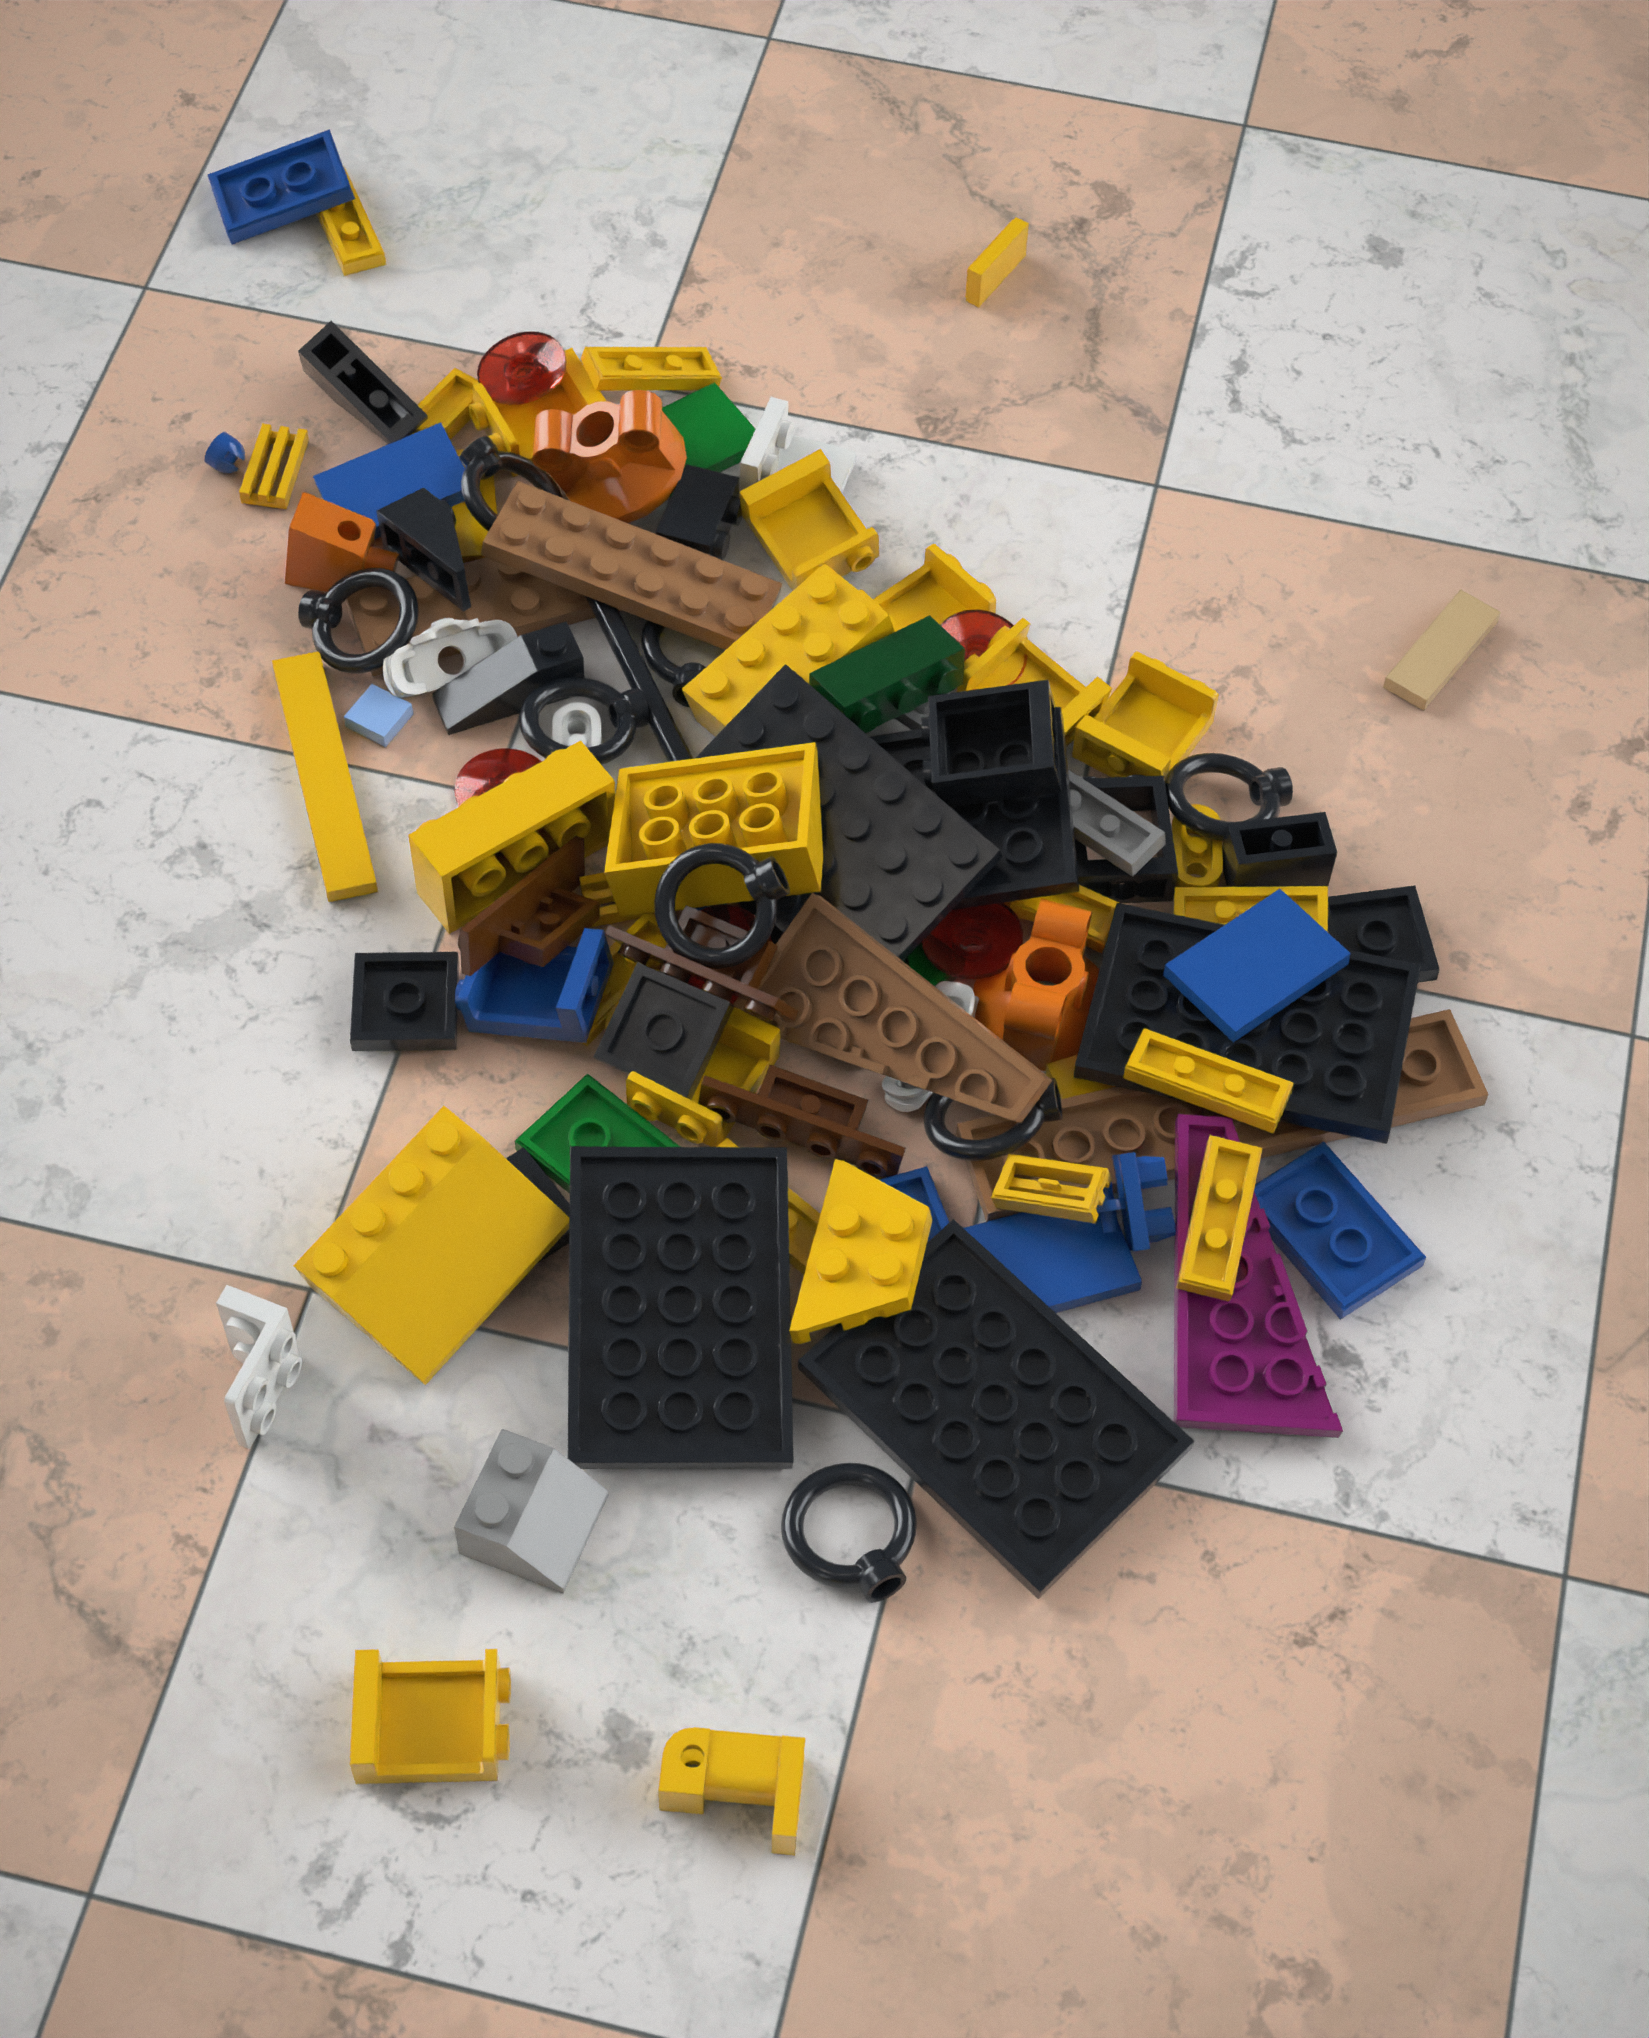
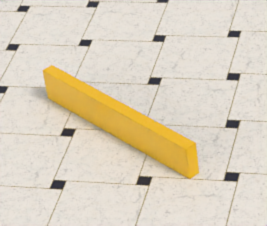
(324, 777)

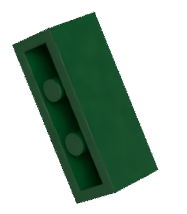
(892, 674)

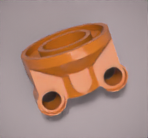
(612, 455)
(1036, 1018)

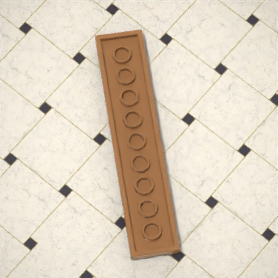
(1433, 1082)

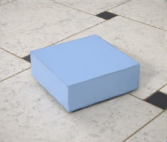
(378, 715)

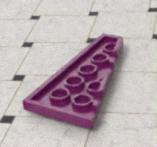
(1245, 1358)

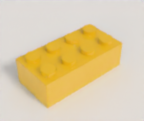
(805, 631)
(509, 831)

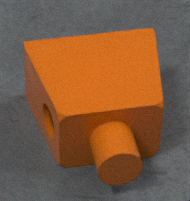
(330, 544)

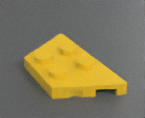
(861, 1254)

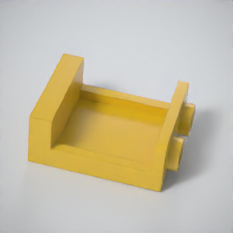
(514, 425)
(807, 521)
(934, 590)
(1005, 660)
(1147, 721)
(738, 1059)
(428, 1719)

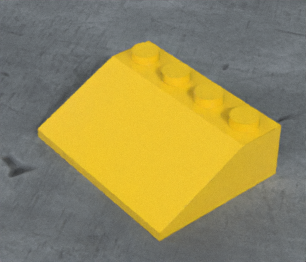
(742, 799)
(433, 1245)

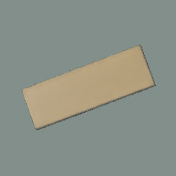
(1441, 650)

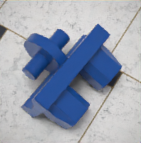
(1139, 1225)

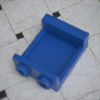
(537, 1000)

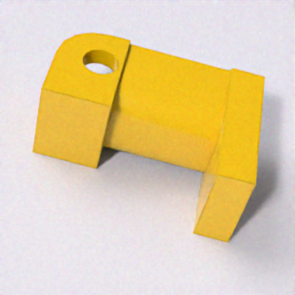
(735, 1770)

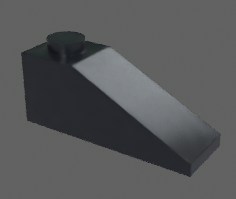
(359, 385)
(427, 543)
(505, 678)

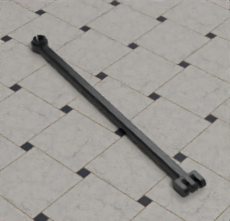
(639, 677)

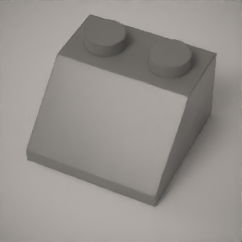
(529, 1512)

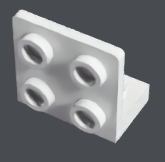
(776, 447)
(267, 1347)

